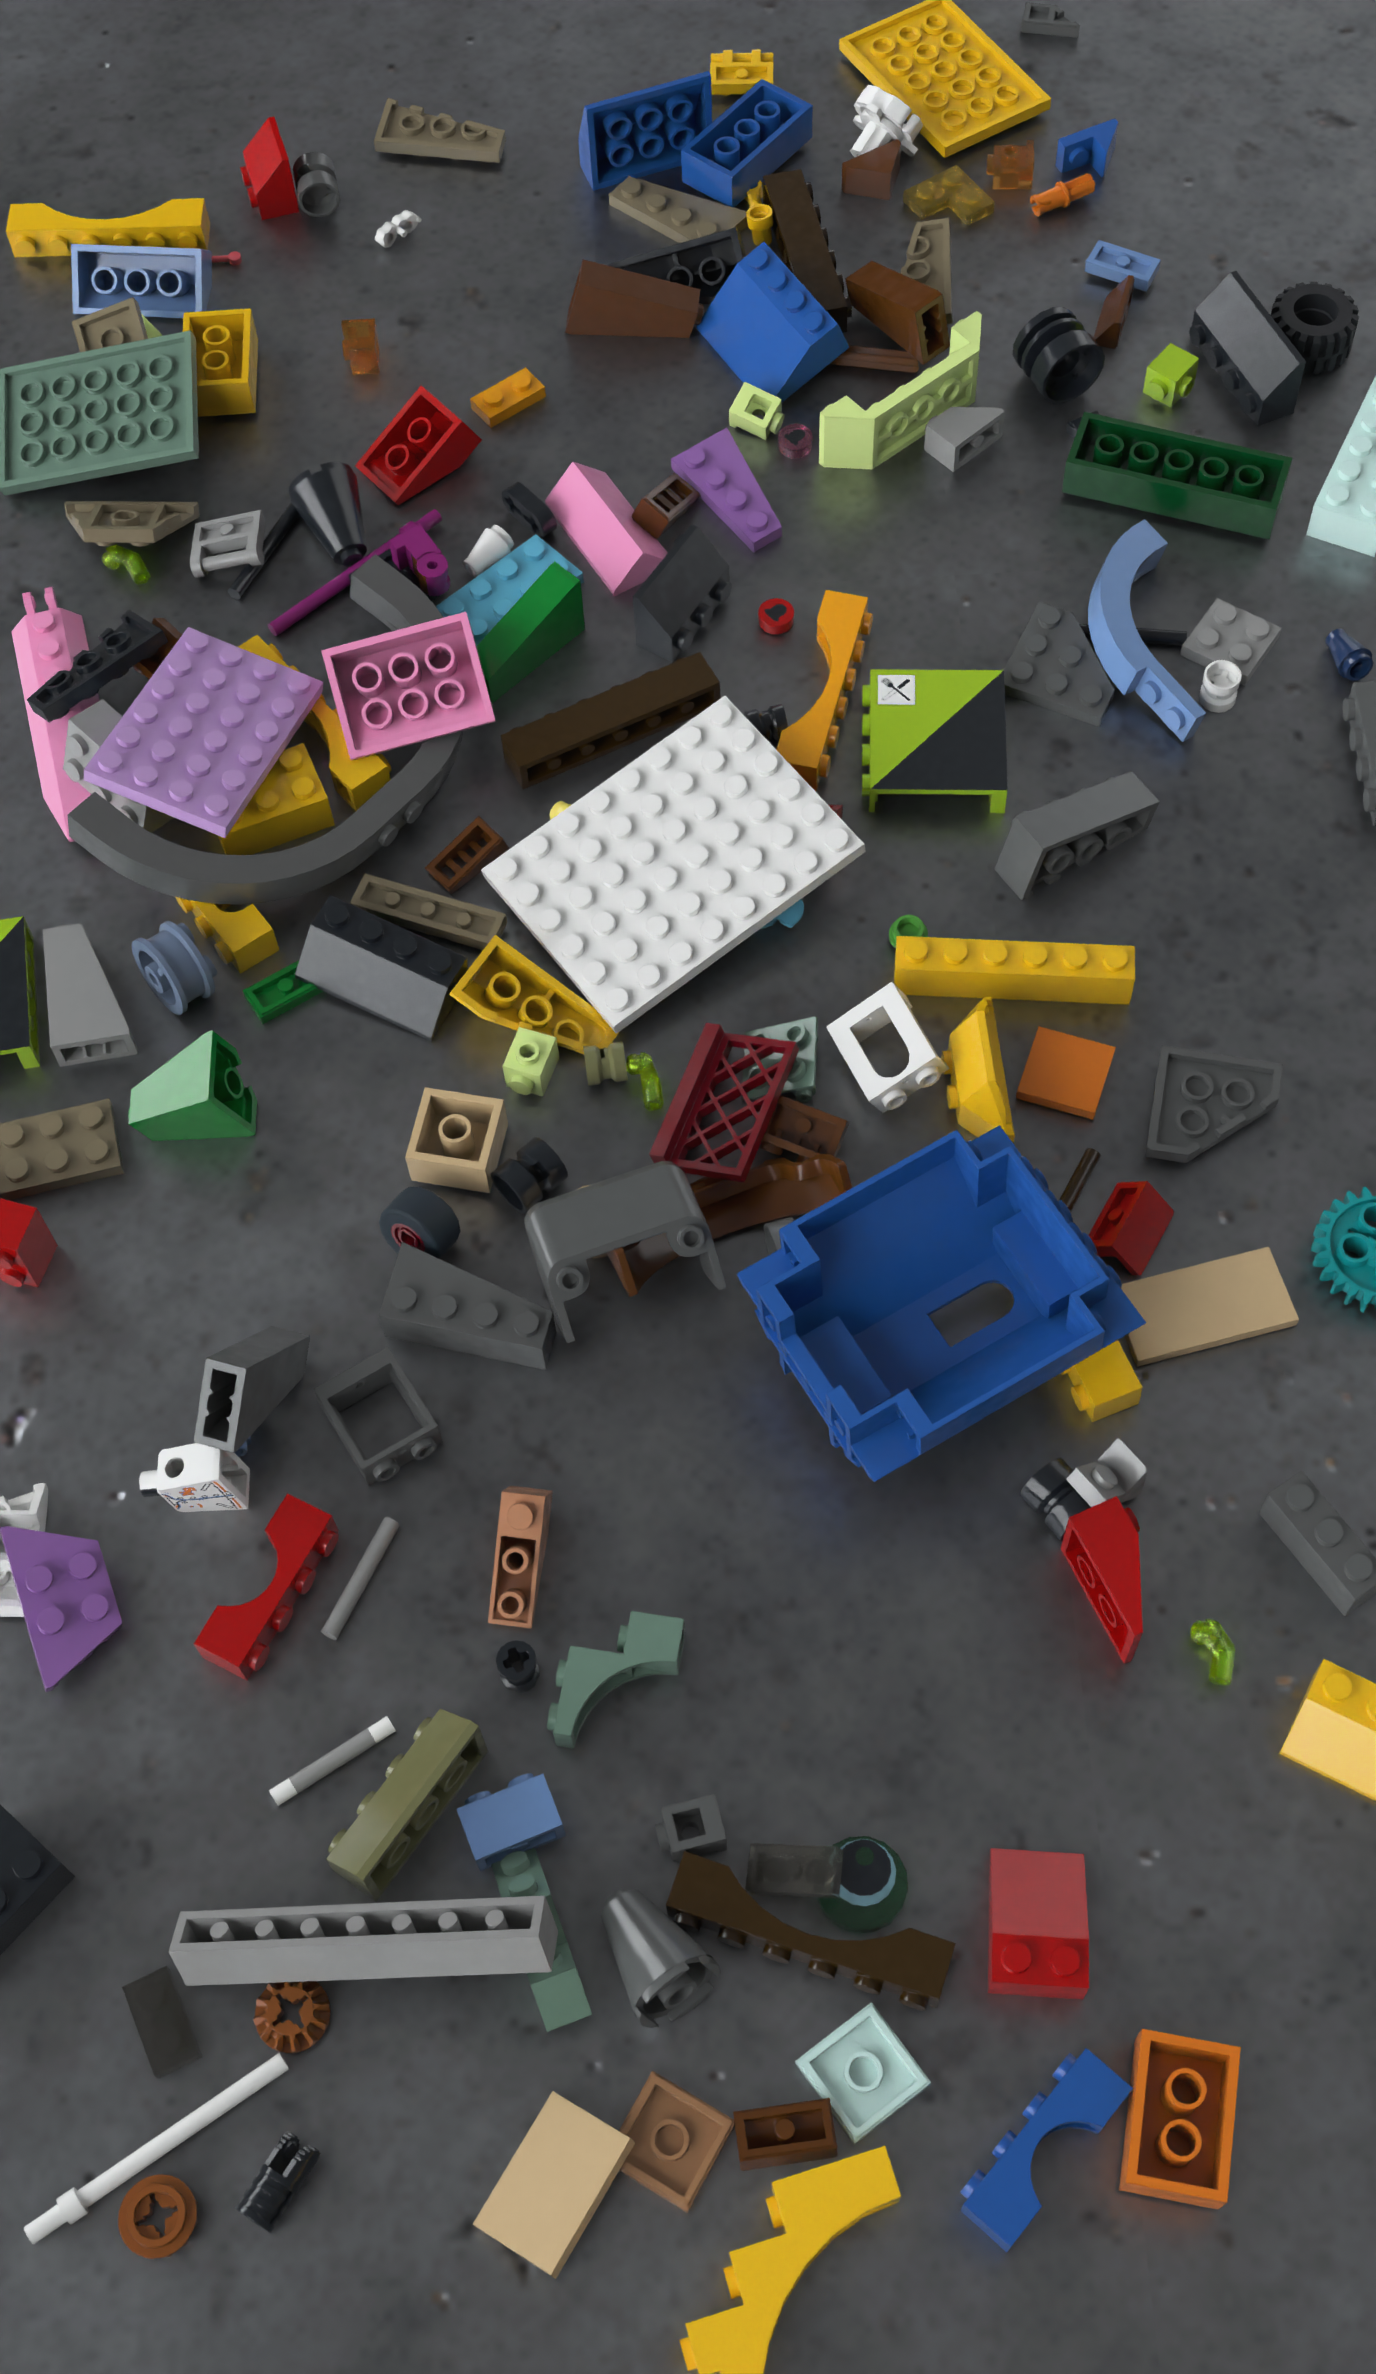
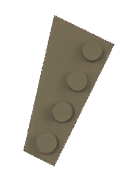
(425, 135)
(674, 212)
(930, 259)

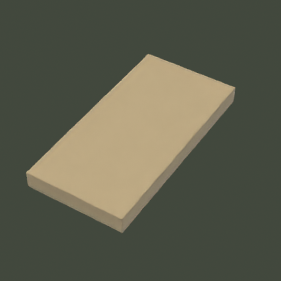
(1208, 1306)

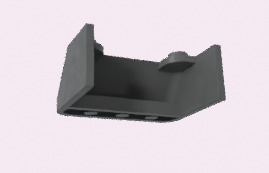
(611, 1216)

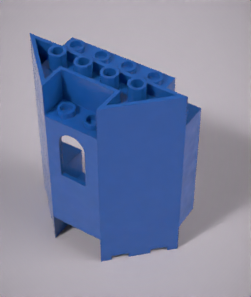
(869, 1267)

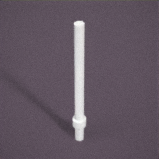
(75, 2203)

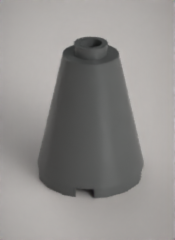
(656, 1958)

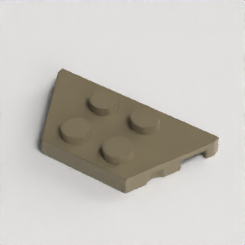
(128, 521)

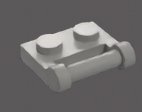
(226, 535)

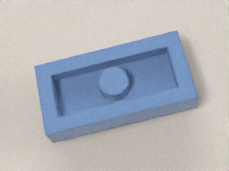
(1118, 262)

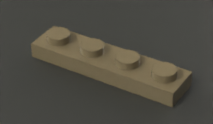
(428, 912)

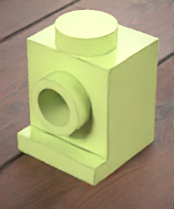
(753, 402)

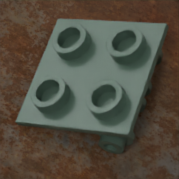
(803, 1072)

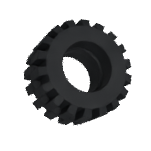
(1318, 323)

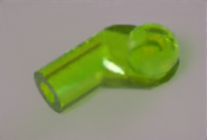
(131, 560)
(649, 1077)
(1221, 1647)

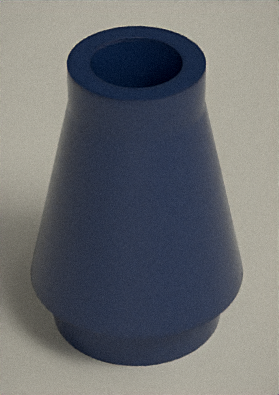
(1350, 656)

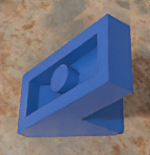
(1088, 146)

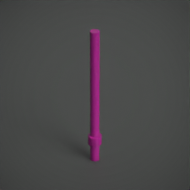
(342, 580)

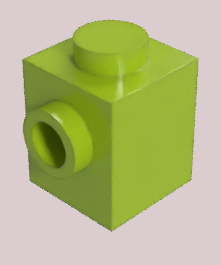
(1171, 375)

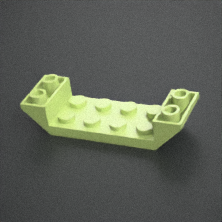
(868, 438)

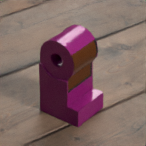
(424, 558)

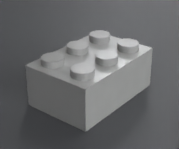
(84, 738)

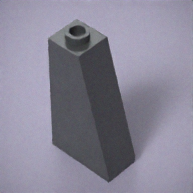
(247, 1384)

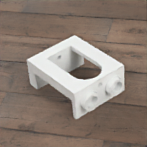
(866, 1019)

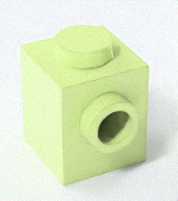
(530, 1062)

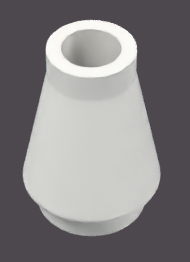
(488, 550)

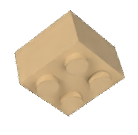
(457, 1140)

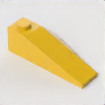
(518, 993)

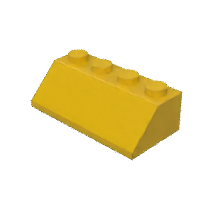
(1337, 1729)

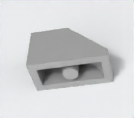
(962, 434)

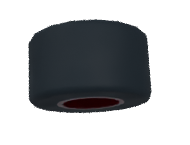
(420, 1221)

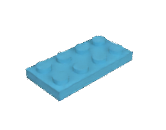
(503, 584)

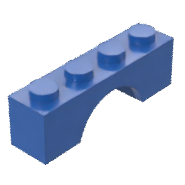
(1083, 2099)

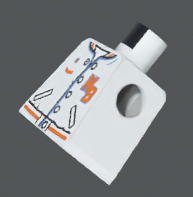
(198, 1479)

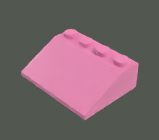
(408, 685)

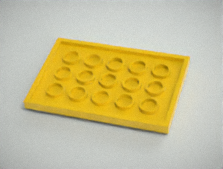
(945, 74)

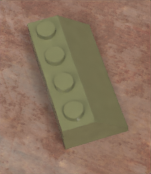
(407, 1803)

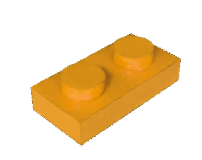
(508, 397)

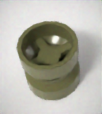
(605, 1063)

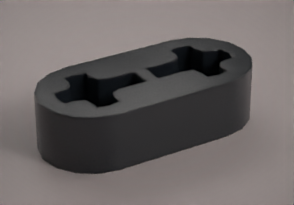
(529, 510)

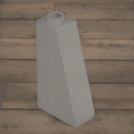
(80, 1002)

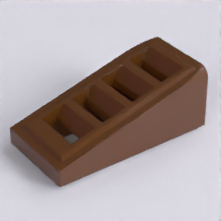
(662, 507)
(465, 840)

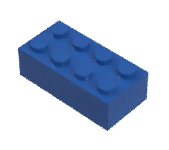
(746, 143)

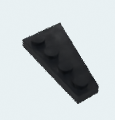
(95, 668)

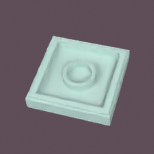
(863, 2073)

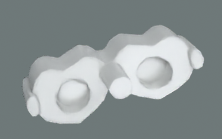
(400, 224)

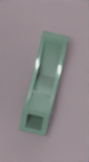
(649, 1647)
(558, 1992)

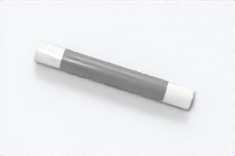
(332, 1760)

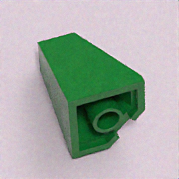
(195, 1095)

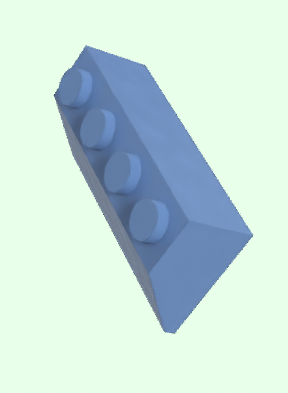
(159, 278)

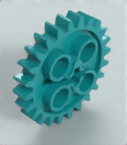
(1332, 1238)

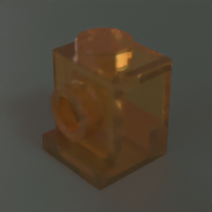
(1011, 166)
(361, 345)

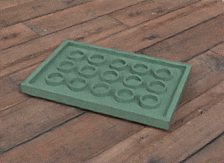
(98, 413)

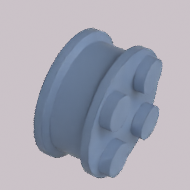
(174, 966)

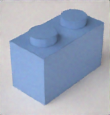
(510, 1819)

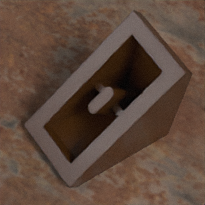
(873, 172)

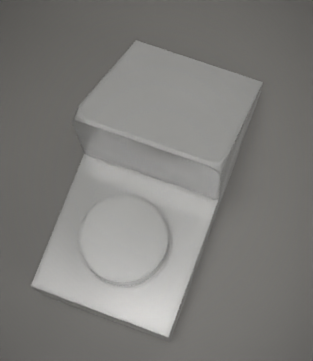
(1112, 1475)

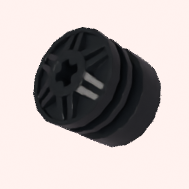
(1058, 355)

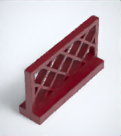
(697, 1088)

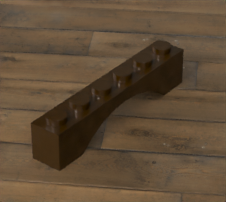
(901, 1963)

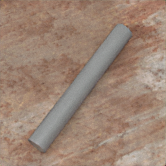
(360, 1578)

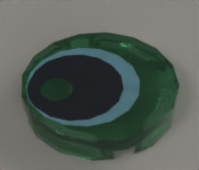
(870, 1887)

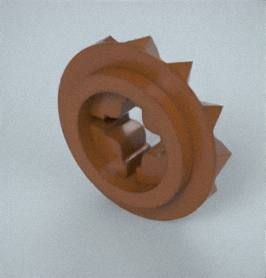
(287, 2036)
(138, 2206)

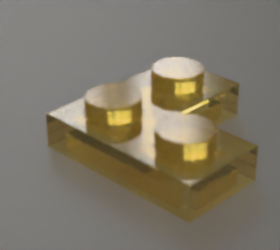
(952, 190)

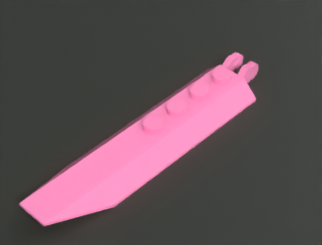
(43, 646)

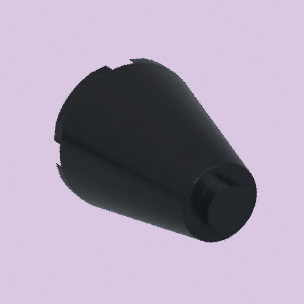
(332, 510)

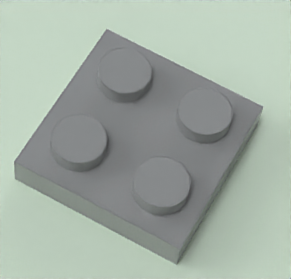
(1231, 636)

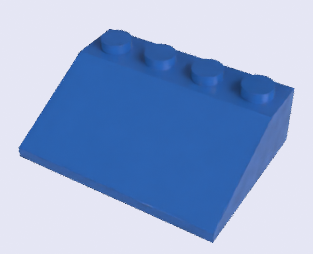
(643, 130)
(770, 326)

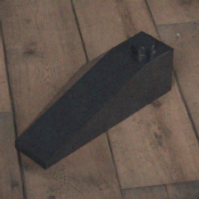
(694, 263)

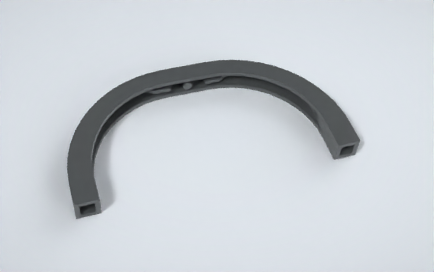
(306, 867)

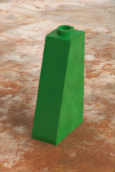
(532, 630)

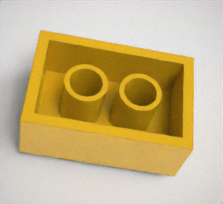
(225, 360)
(283, 808)

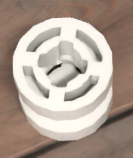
(1220, 686)

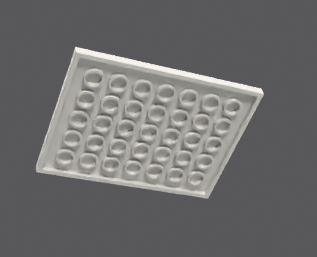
(672, 863)

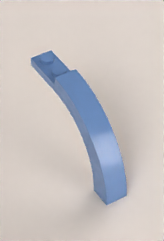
(1118, 641)

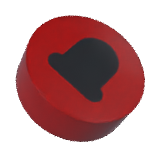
(776, 616)

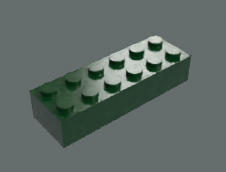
(1176, 475)

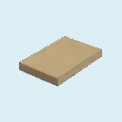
(554, 2184)

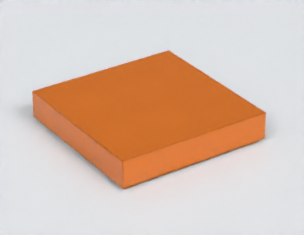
(1065, 1072)

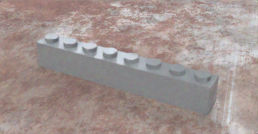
(365, 1941)

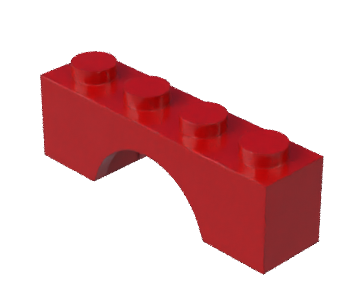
(241, 1634)

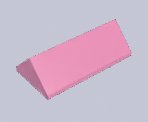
(603, 528)

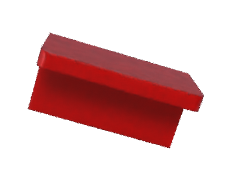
(1131, 1224)

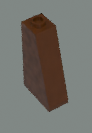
(630, 304)
(901, 309)

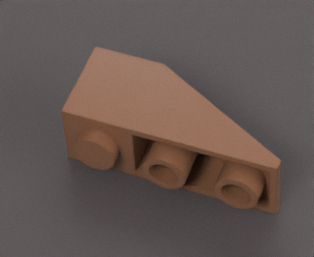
(519, 1555)

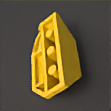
(978, 1073)

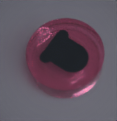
(795, 441)

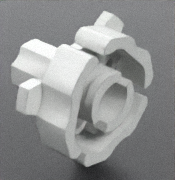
(883, 121)

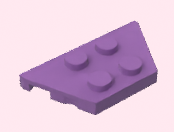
(62, 1597)

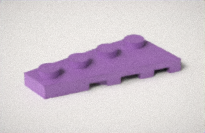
(729, 488)

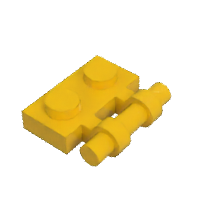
(739, 71)

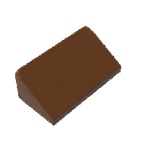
(1114, 314)
(785, 2134)

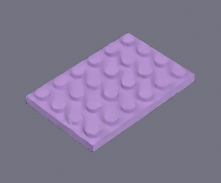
(204, 732)

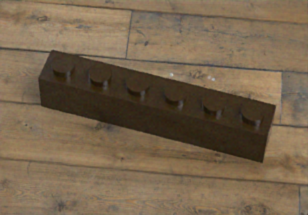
(804, 242)
(610, 720)

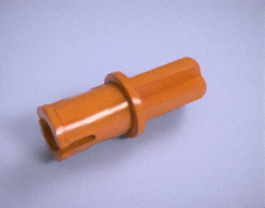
(1062, 194)

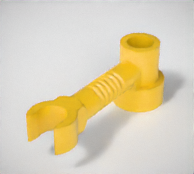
(759, 216)

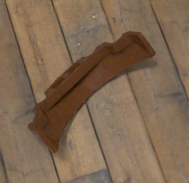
(769, 1193)

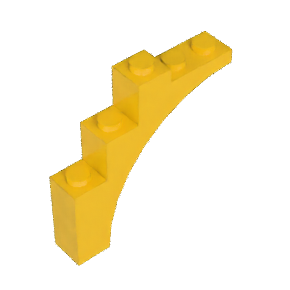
(813, 2212)

